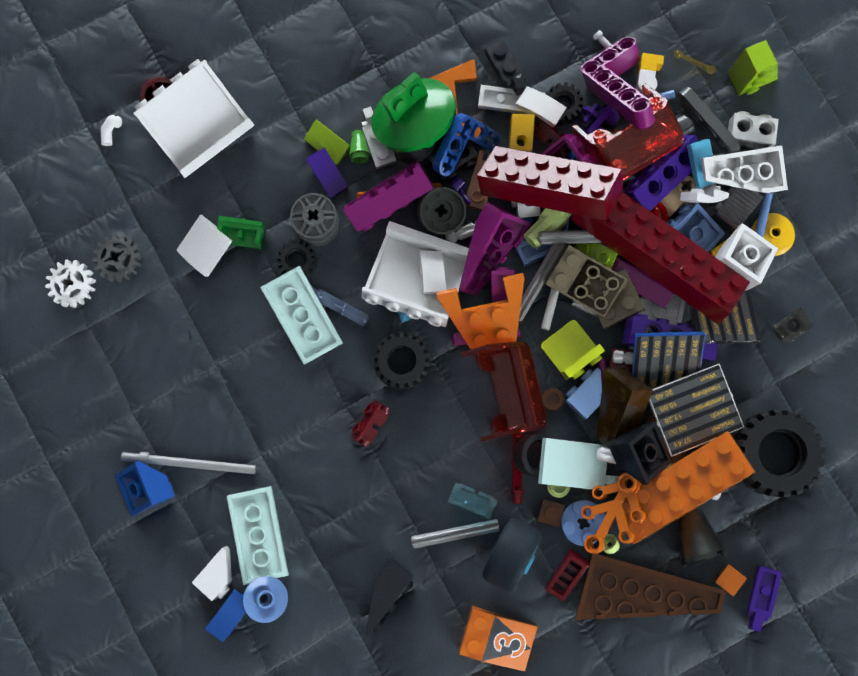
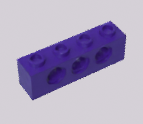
(661, 184)
(640, 323)

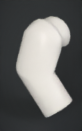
(107, 127)

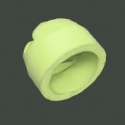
(615, 544)

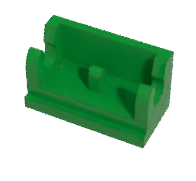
(242, 232)

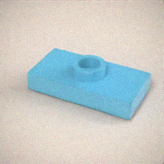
(697, 151)

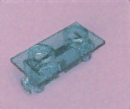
(465, 498)

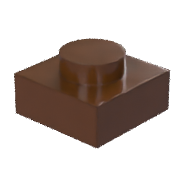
(550, 513)

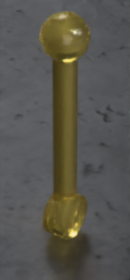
(709, 69)

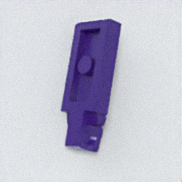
(763, 596)

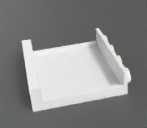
(193, 117)
(397, 276)

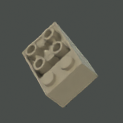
(586, 280)

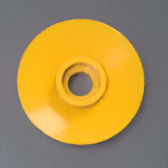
(785, 230)

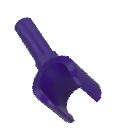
(457, 185)

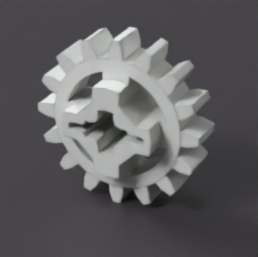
(72, 275)

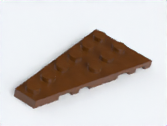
(629, 591)

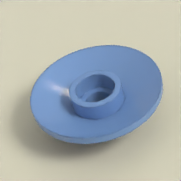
(274, 605)

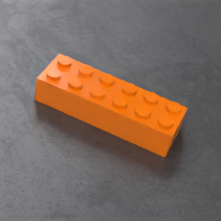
(688, 485)

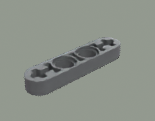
(708, 121)

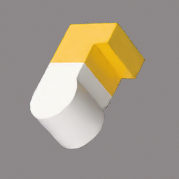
(647, 70)

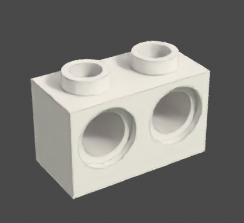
(753, 137)

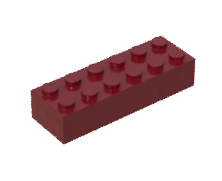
(551, 182)

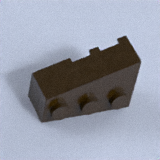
(621, 404)

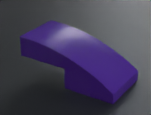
(327, 173)

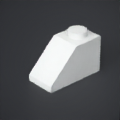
(216, 576)

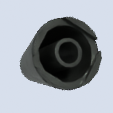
(698, 539)

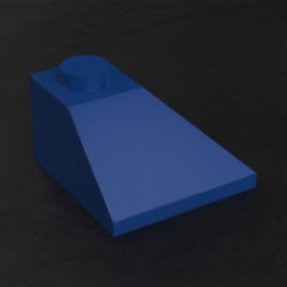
(143, 487)

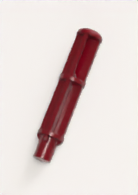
(516, 490)

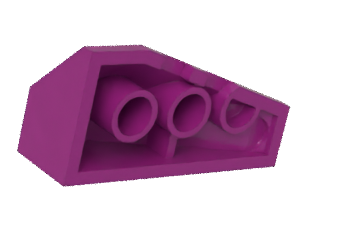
(492, 239)

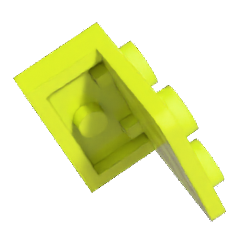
(571, 350)

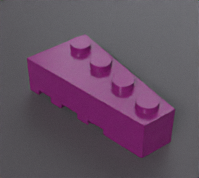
(388, 196)

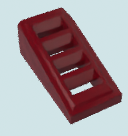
(577, 558)

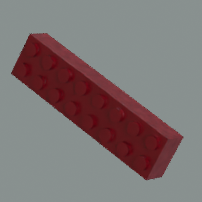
(668, 257)

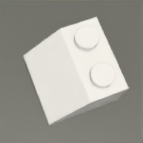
(747, 254)

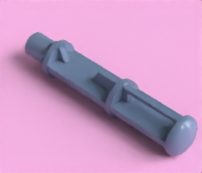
(342, 307)

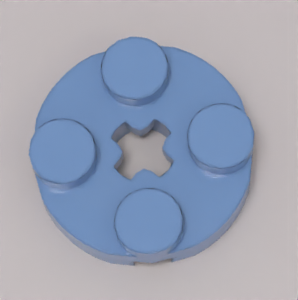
(571, 527)

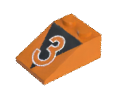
(497, 639)

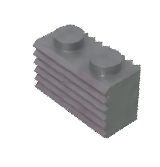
(736, 208)

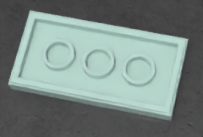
(301, 315)
(257, 534)

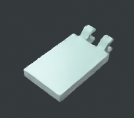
(572, 465)

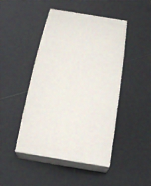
(541, 105)
(704, 195)
(432, 271)

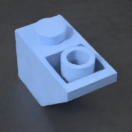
(587, 396)

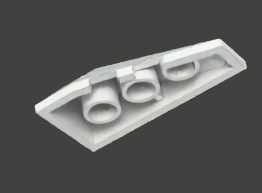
(751, 170)

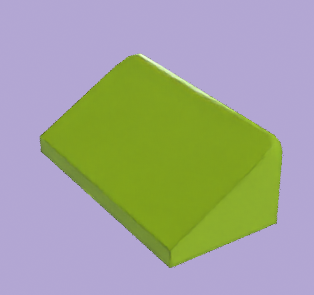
(321, 137)

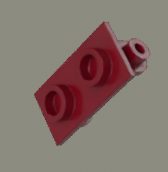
(545, 132)
(363, 429)

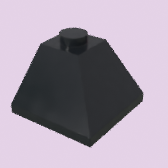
(641, 452)

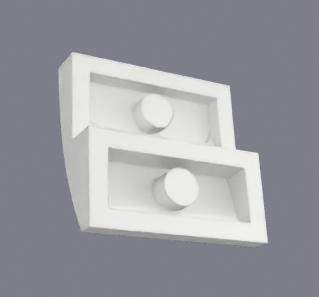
(204, 246)

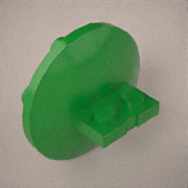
(414, 114)

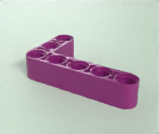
(603, 79)

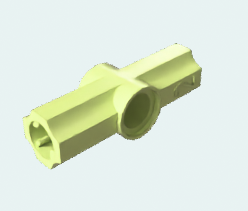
(548, 221)

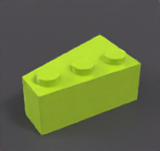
(754, 69)

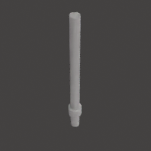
(146, 458)

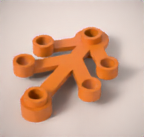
(614, 511)

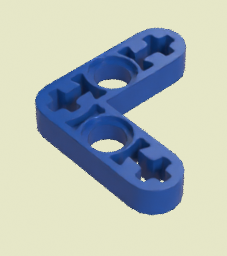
(466, 132)

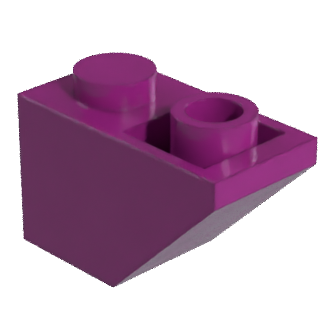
(497, 286)

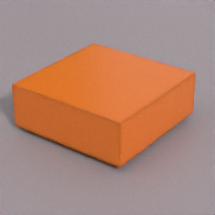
(730, 580)

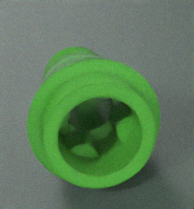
(359, 150)

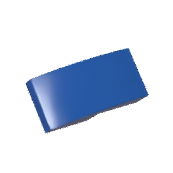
(227, 616)

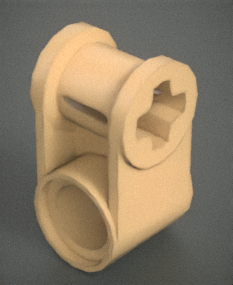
(672, 200)

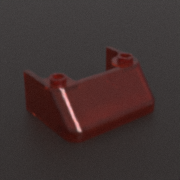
(634, 147)
(514, 388)

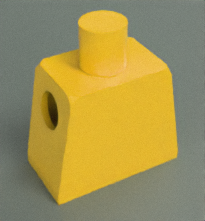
(521, 129)

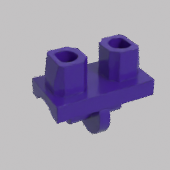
(605, 114)

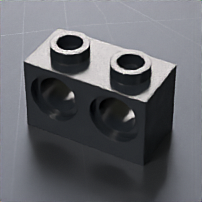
(463, 163)

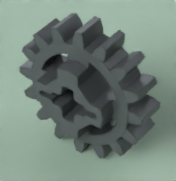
(108, 261)

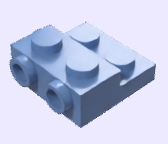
(697, 226)

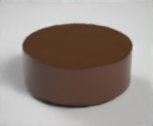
(552, 399)

